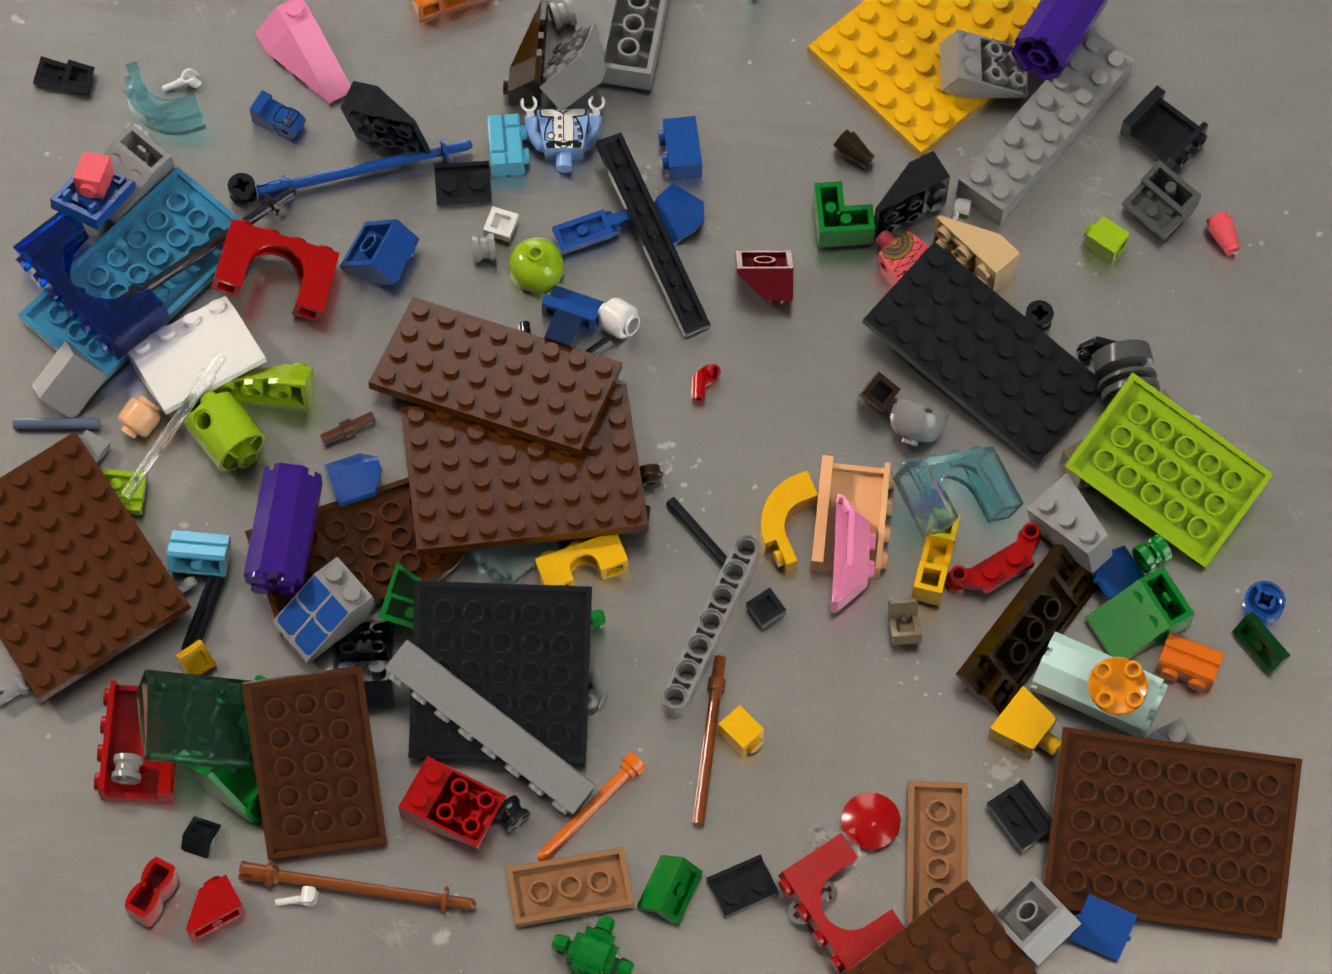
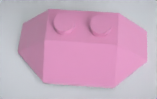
(850, 554)

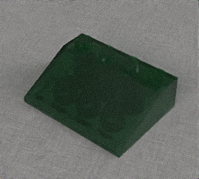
(194, 720)

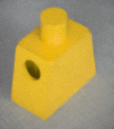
(1025, 726)

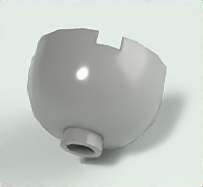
(916, 422)

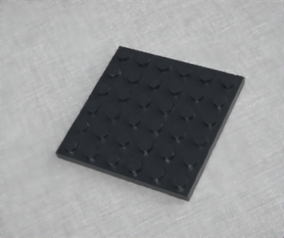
(517, 650)

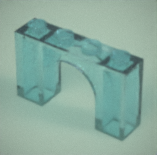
(976, 469)

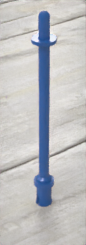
(275, 187)

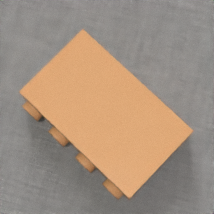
(868, 492)

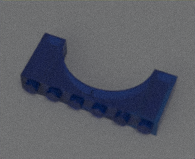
(114, 322)

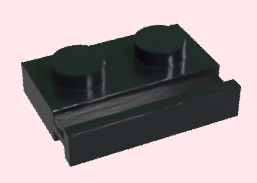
(462, 182)
(1021, 816)
(742, 886)

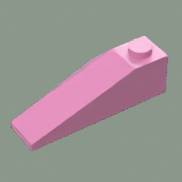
(299, 45)

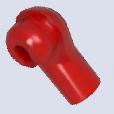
(702, 379)

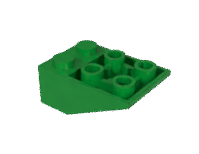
(1141, 615)

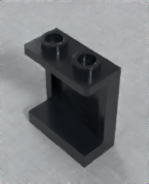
(1163, 130)

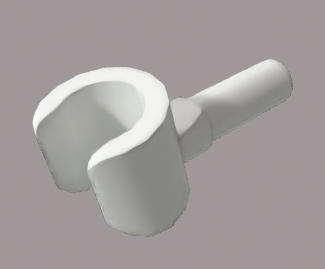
(187, 77)
(961, 206)
(307, 898)

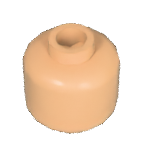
(139, 417)

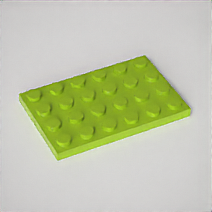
(1168, 470)

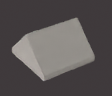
(68, 381)

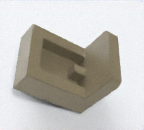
(904, 621)

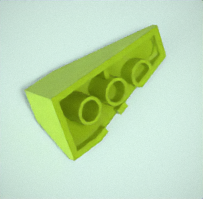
(274, 386)

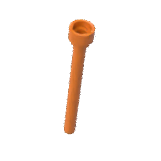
(631, 767)

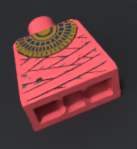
(898, 254)

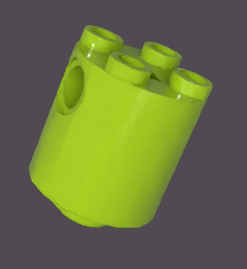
(225, 431)

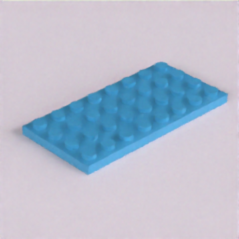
(139, 246)

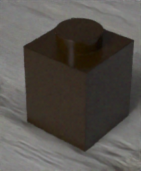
(879, 392)

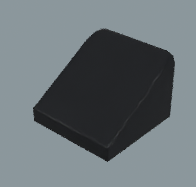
(200, 837)

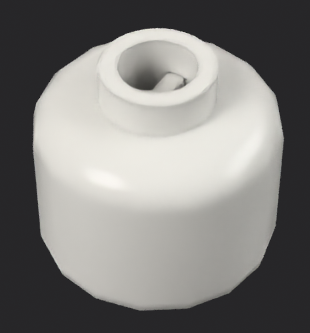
(618, 318)

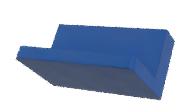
(573, 303)

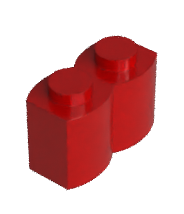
(156, 886)

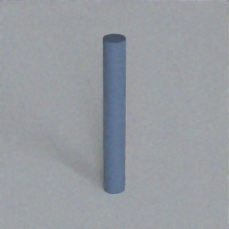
(56, 423)

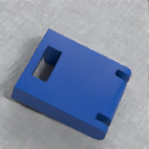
(97, 209)

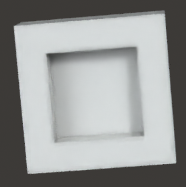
(501, 223)

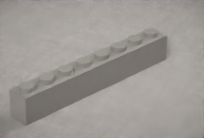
(490, 727)

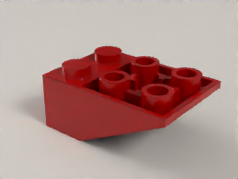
(450, 803)

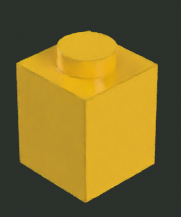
(741, 731)

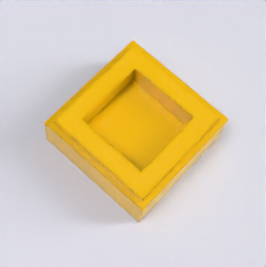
(196, 659)

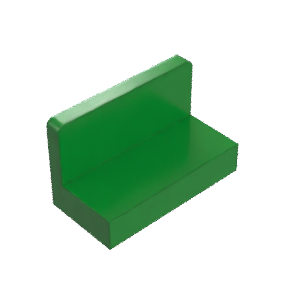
(670, 888)

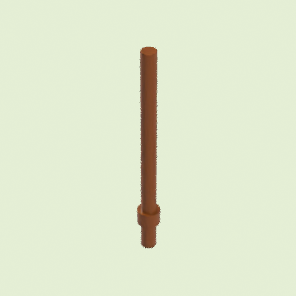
(716, 686)

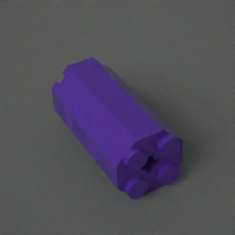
(1054, 35)
(283, 529)

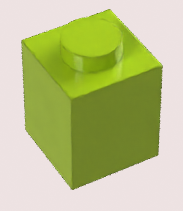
(1106, 239)

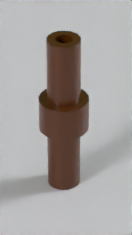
(347, 428)

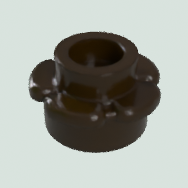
(650, 474)

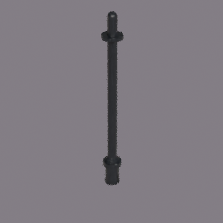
(270, 205)

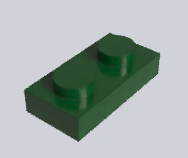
(1261, 643)

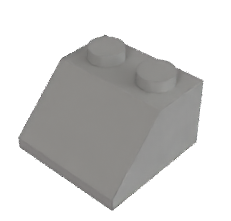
(1035, 919)

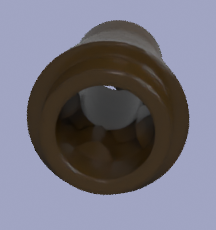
(853, 148)

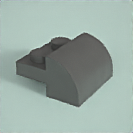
(1162, 200)

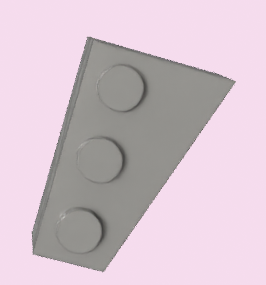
(1069, 521)

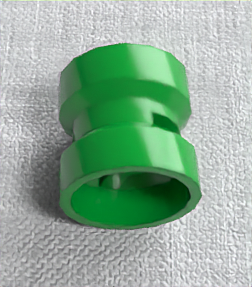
(1152, 553)

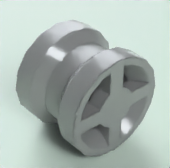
(562, 14)
(484, 247)
(127, 768)

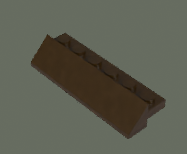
(1024, 629)

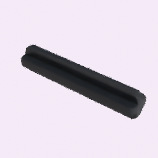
(203, 610)

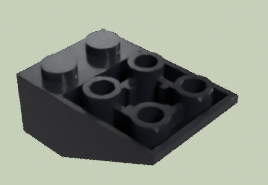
(381, 119)
(916, 191)
(373, 648)

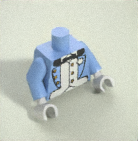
(563, 134)

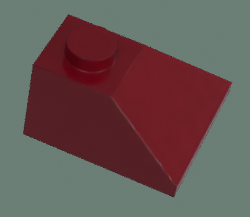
(767, 273)

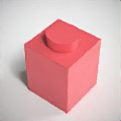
(93, 175)

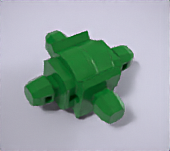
(593, 951)

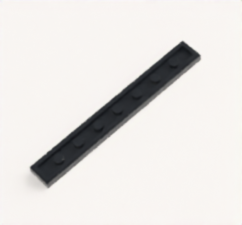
(652, 235)

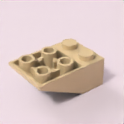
(979, 250)

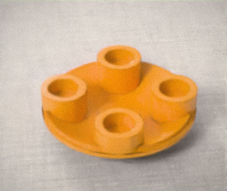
(1118, 685)

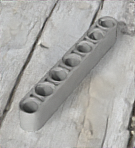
(708, 638)

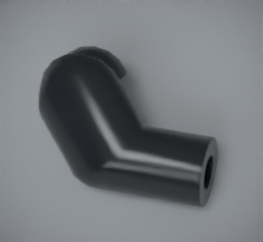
(1090, 346)

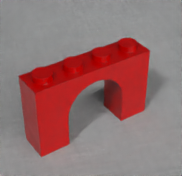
(312, 263)
(805, 883)

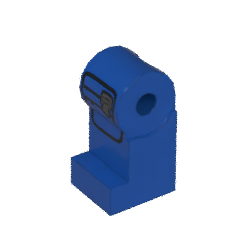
(276, 116)

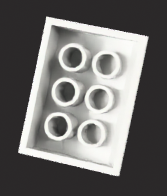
(179, 351)

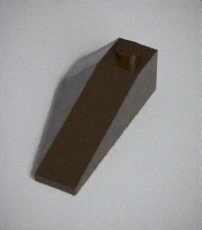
(529, 62)

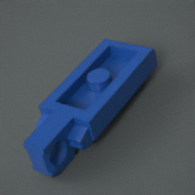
(589, 230)

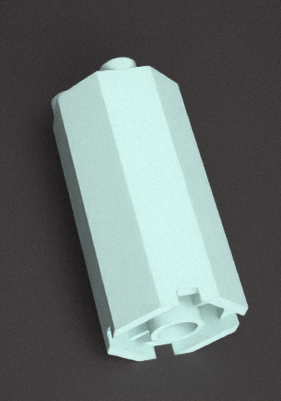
(1065, 678)

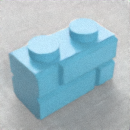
(506, 145)
(199, 553)

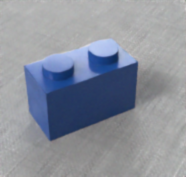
(682, 148)

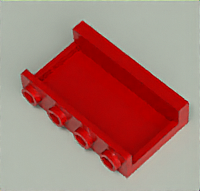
(123, 735)

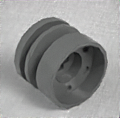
(1116, 363)

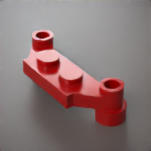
(999, 567)

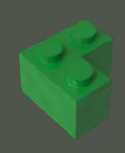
(839, 223)

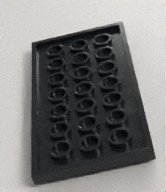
(984, 354)

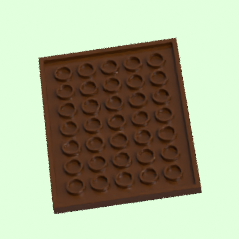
(501, 490)
(74, 570)
(1173, 831)

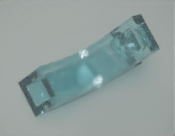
(161, 115)

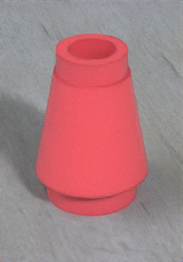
(1224, 232)

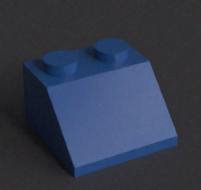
(380, 251)

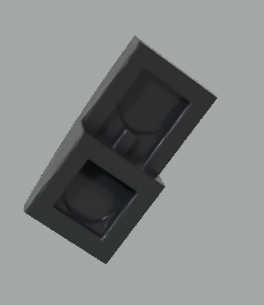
(63, 77)

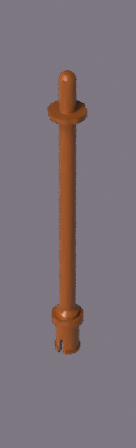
(271, 874)

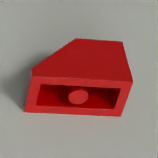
(213, 907)

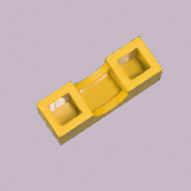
(601, 552)
(934, 565)

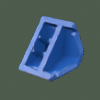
(680, 212)
(354, 478)

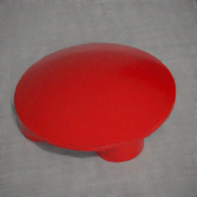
(871, 820)

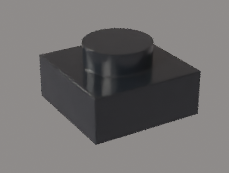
(766, 608)

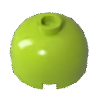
(536, 266)

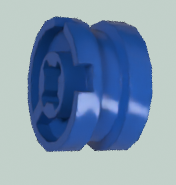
(1264, 591)

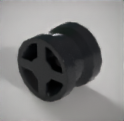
(238, 195)
(1037, 307)
(512, 814)

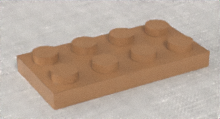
(569, 887)

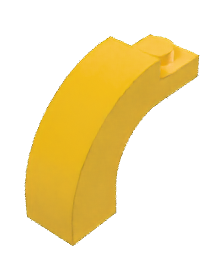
(784, 502)

